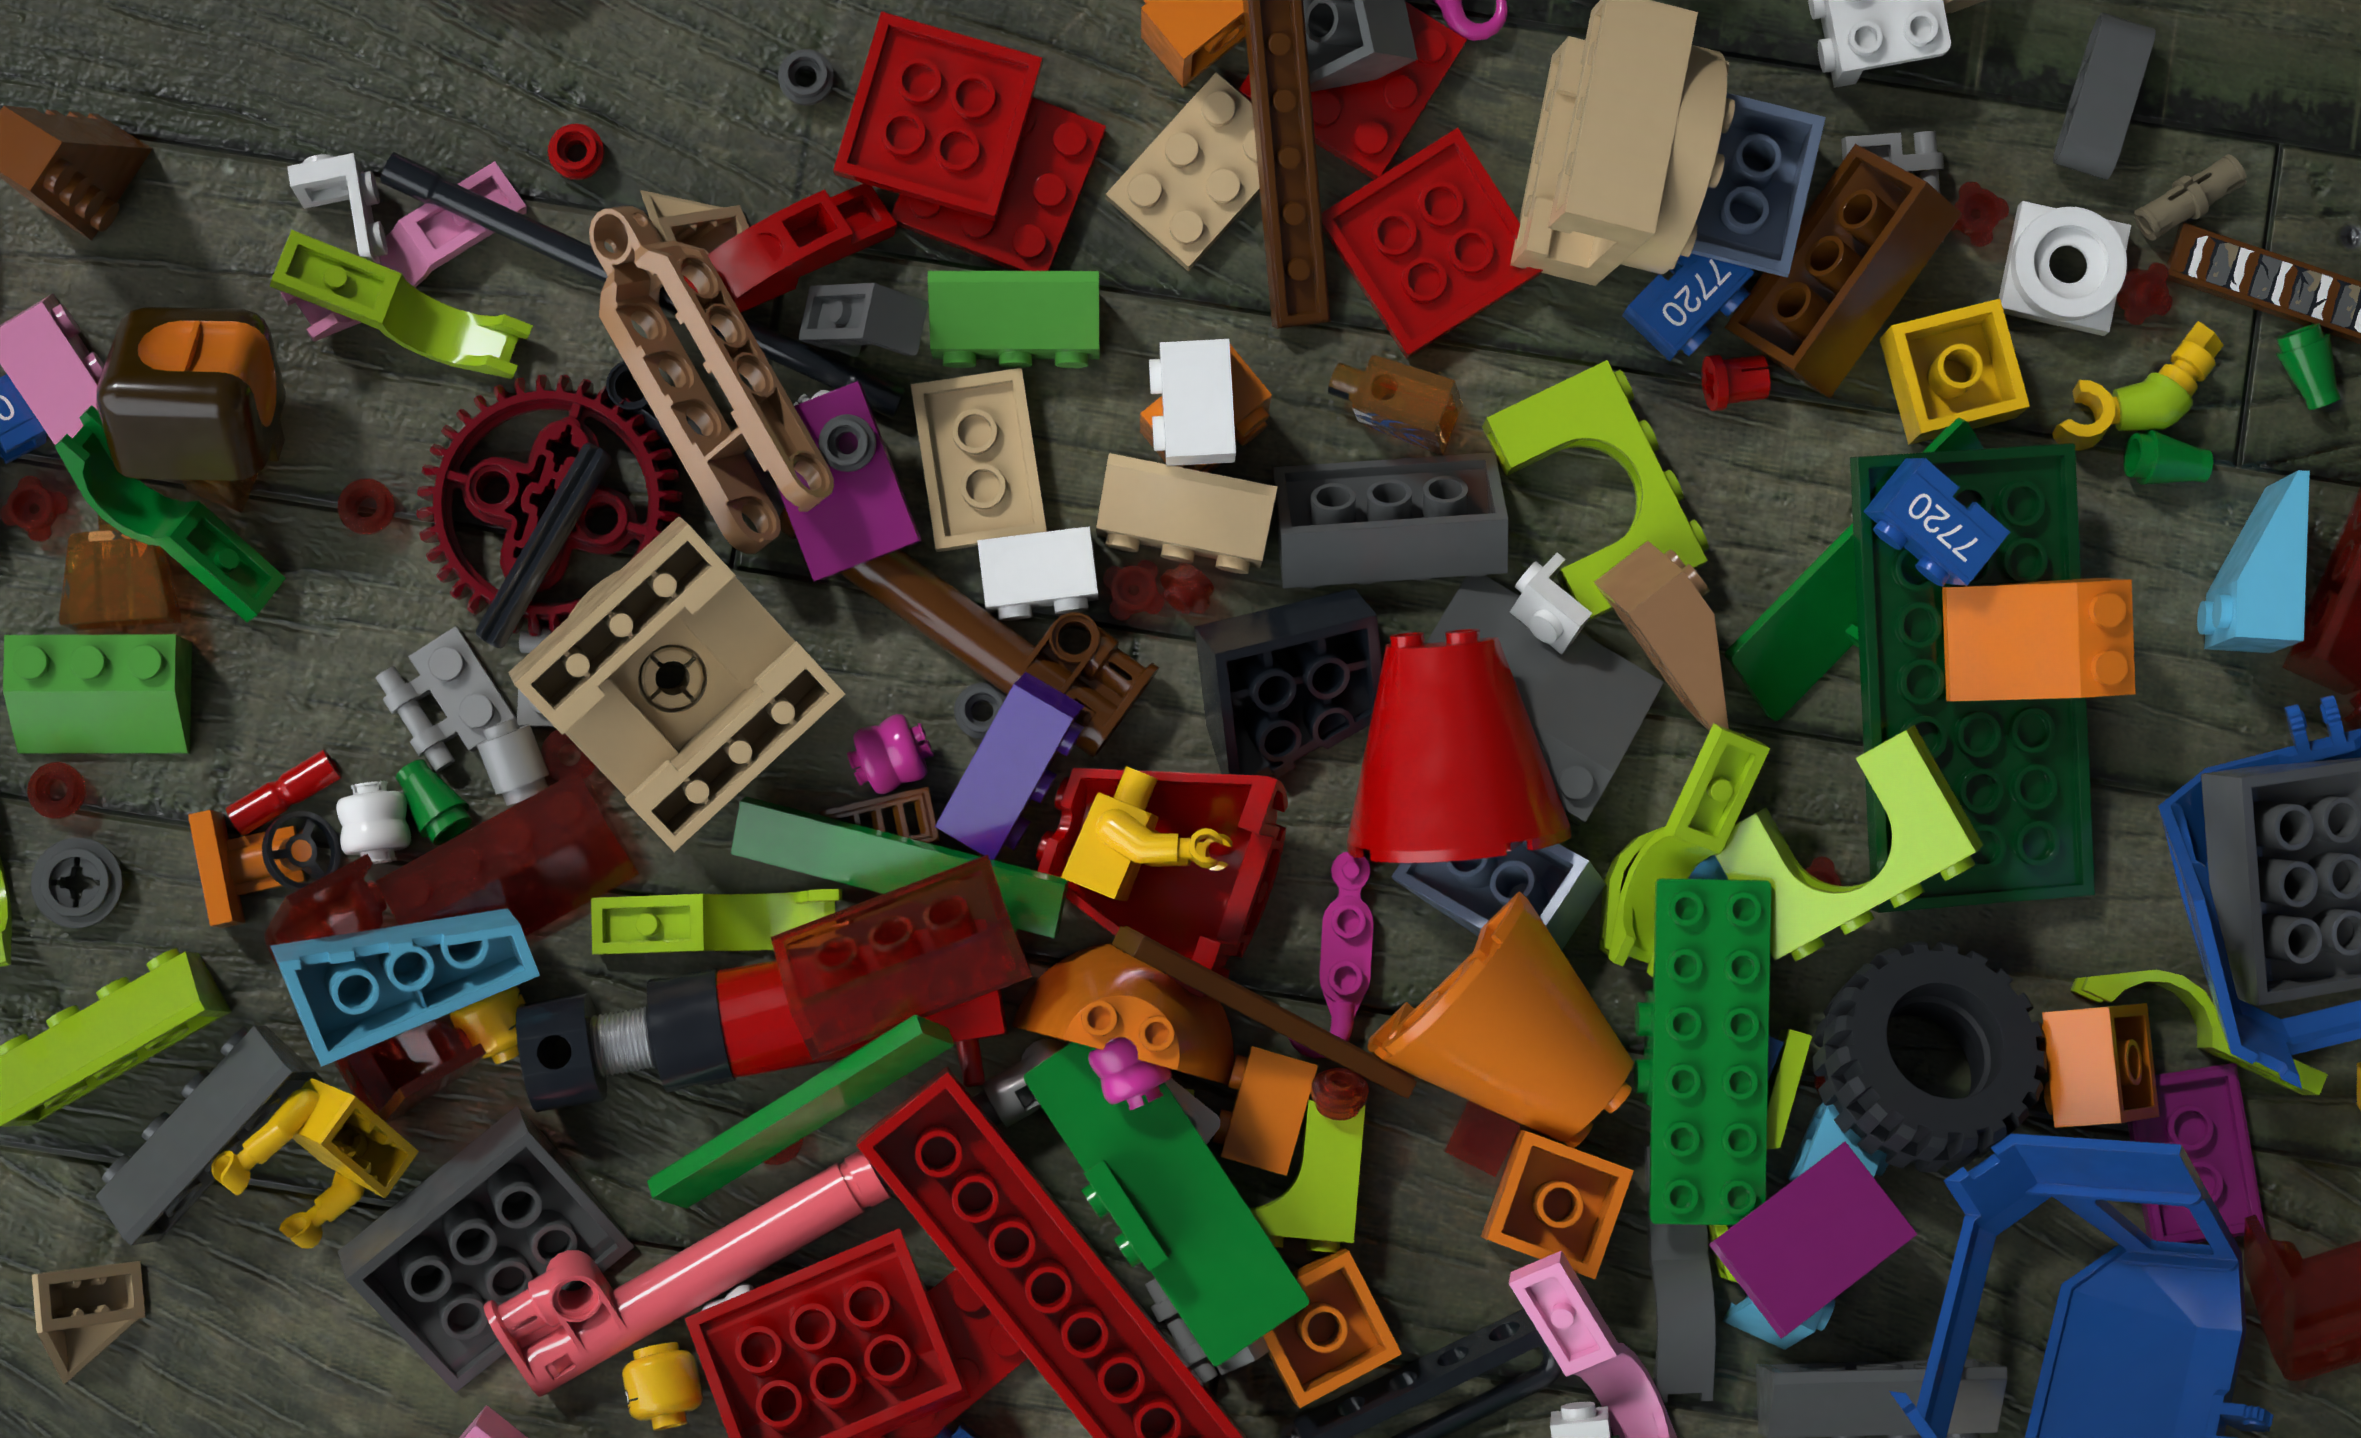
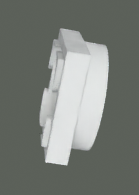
(2033, 291)

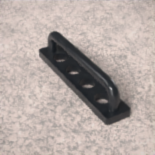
(1435, 1375)

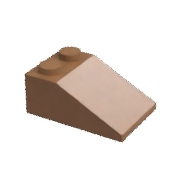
(1673, 626)

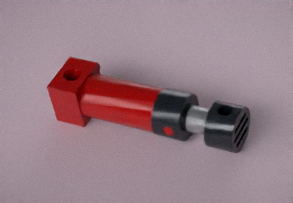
(700, 1033)

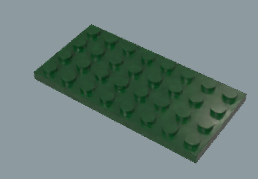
(2008, 762)

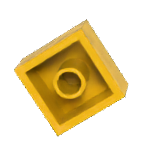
(1954, 369)

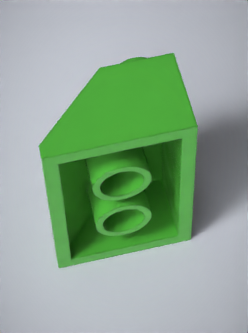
(1014, 317)
(98, 693)

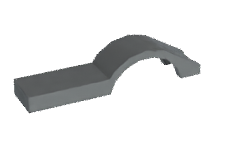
(1682, 1306)

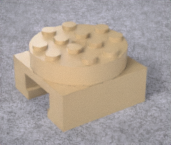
(1624, 145)
(686, 746)

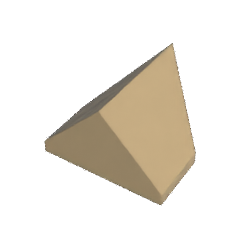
(693, 221)
(85, 1311)

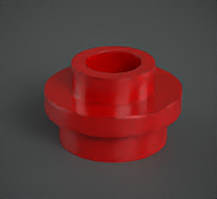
(576, 135)

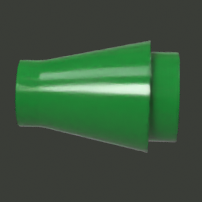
(2310, 364)
(2162, 459)
(434, 805)

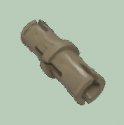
(2190, 197)

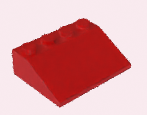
(830, 1349)

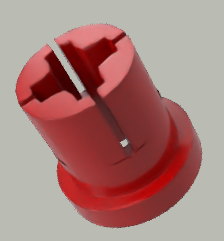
(1734, 380)

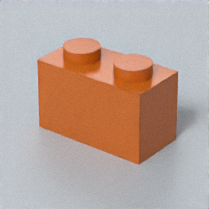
(1266, 1109)

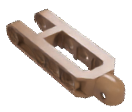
(763, 416)

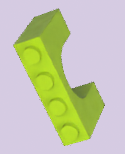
(1596, 414)
(1927, 838)
(1325, 1190)

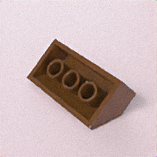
(1848, 270)

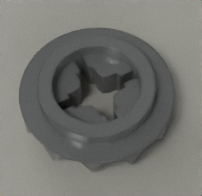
(61, 862)

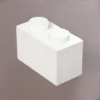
(1195, 402)
(1038, 572)

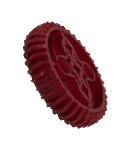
(547, 468)

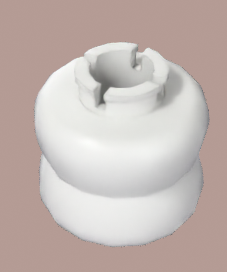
(373, 822)

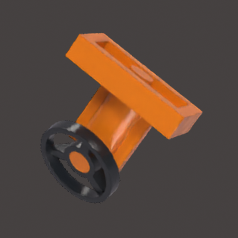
(255, 860)

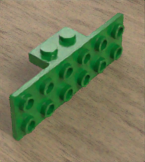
(1814, 617)
(1707, 1050)
(1171, 1206)

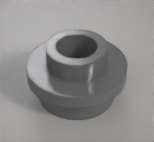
(802, 61)
(830, 438)
(965, 702)

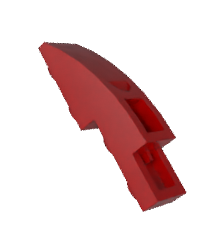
(798, 240)

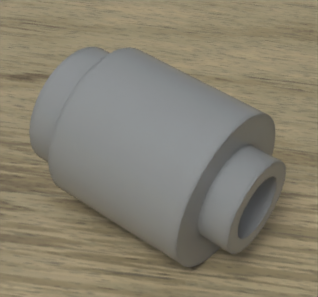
(513, 761)

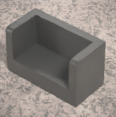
(862, 314)

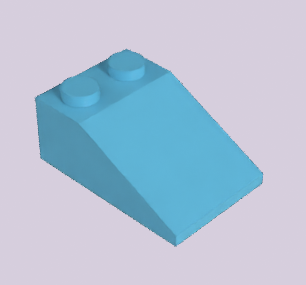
(2262, 583)

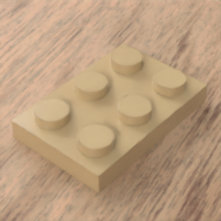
(1193, 174)
(978, 458)

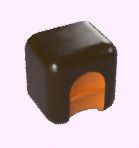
(192, 394)

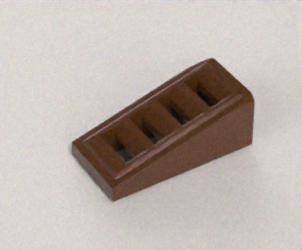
(919, 797)

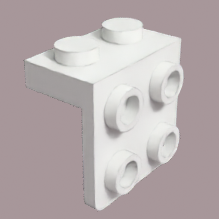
(1877, 34)

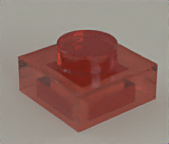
(1481, 1138)

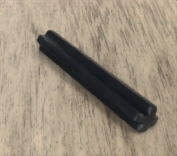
(543, 545)

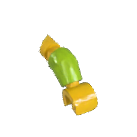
(2149, 404)

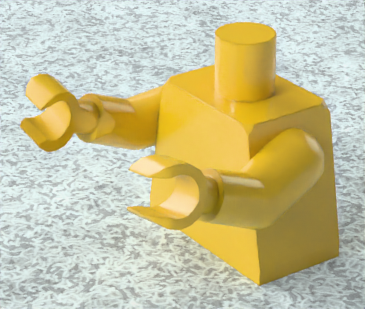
(1123, 836)
(337, 1133)

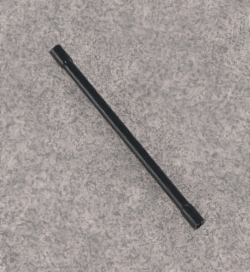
(434, 189)

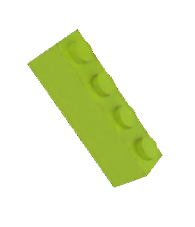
(107, 1037)

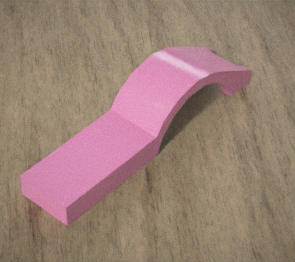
(422, 244)
(1588, 1348)

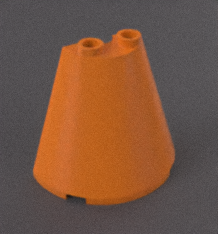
(1113, 995)
(1514, 1033)

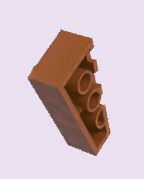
(69, 164)

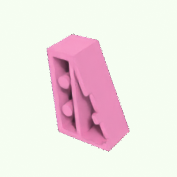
(50, 366)

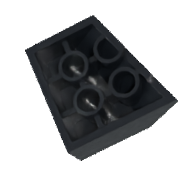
(1288, 680)

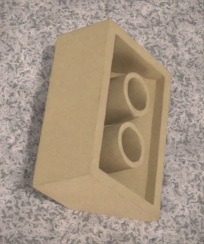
(1185, 513)

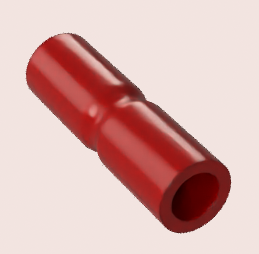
(289, 789)

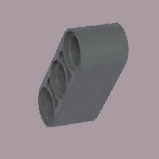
(2104, 96)

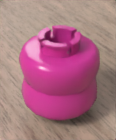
(890, 754)
(1125, 1076)

